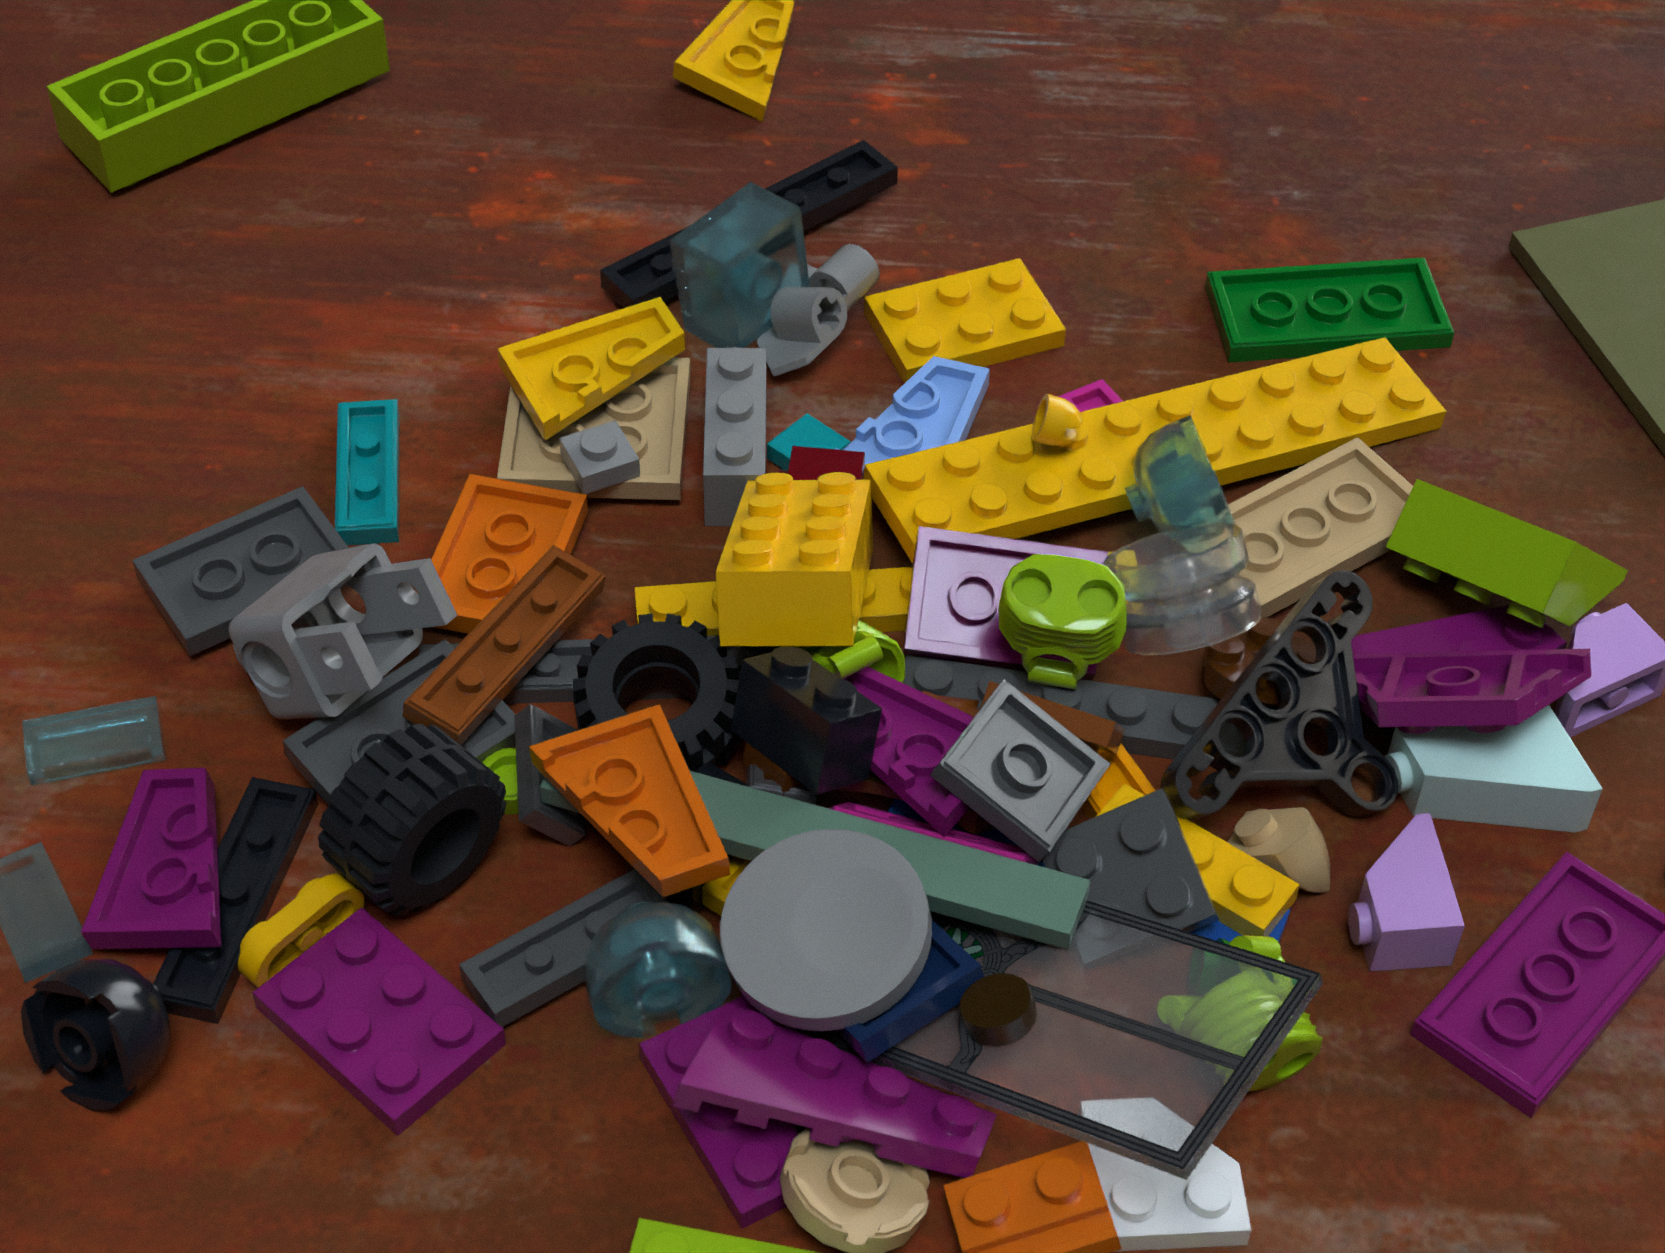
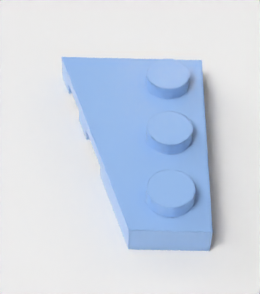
(925, 412)

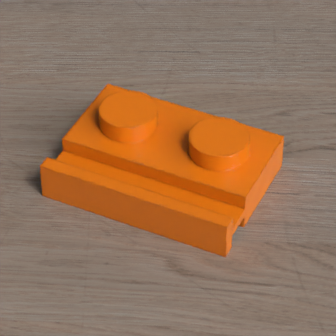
(1035, 1206)

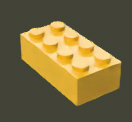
(796, 562)

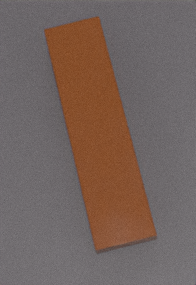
(505, 645)

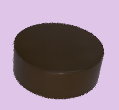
(998, 1009)

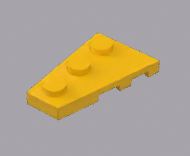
(738, 54)
(589, 362)

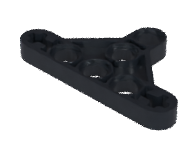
(1274, 738)

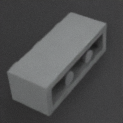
(733, 429)

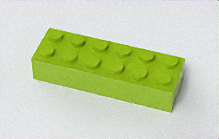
(214, 83)

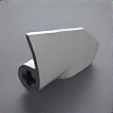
(815, 315)

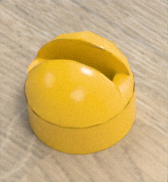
(1055, 421)

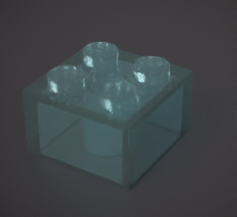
(735, 265)

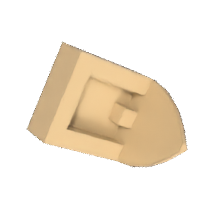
(1287, 843)

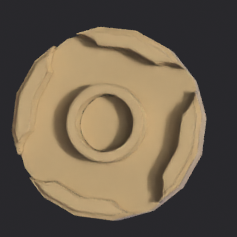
(852, 1195)

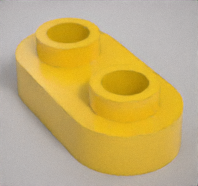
(297, 926)

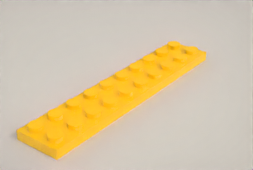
(1246, 422)

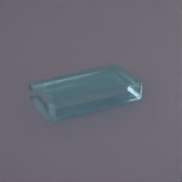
(93, 740)
(38, 914)

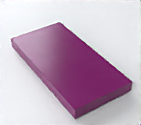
(1545, 984)

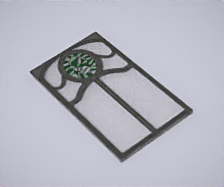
(1134, 1038)

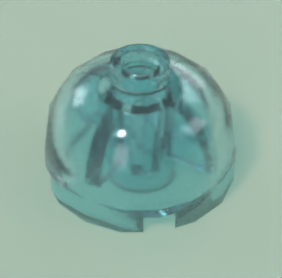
(1176, 481)
(654, 968)

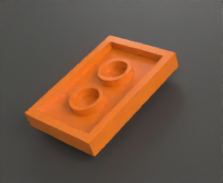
(497, 538)

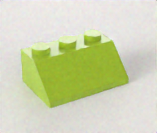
(1500, 557)

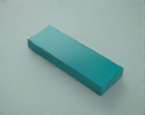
(367, 472)

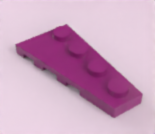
(839, 1096)

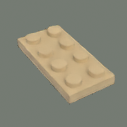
(1318, 522)

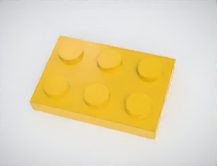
(965, 318)

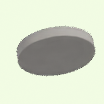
(826, 929)

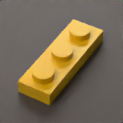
(1243, 889)

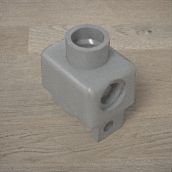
(320, 654)

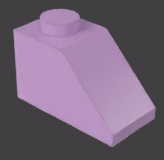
(1624, 666)
(1408, 904)

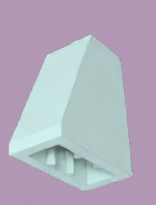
(1505, 777)

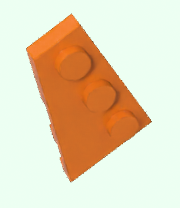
(638, 797)

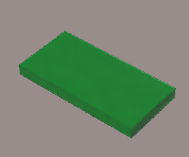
(1327, 308)

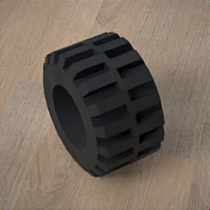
(668, 658)
(412, 819)

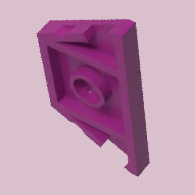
(1465, 686)

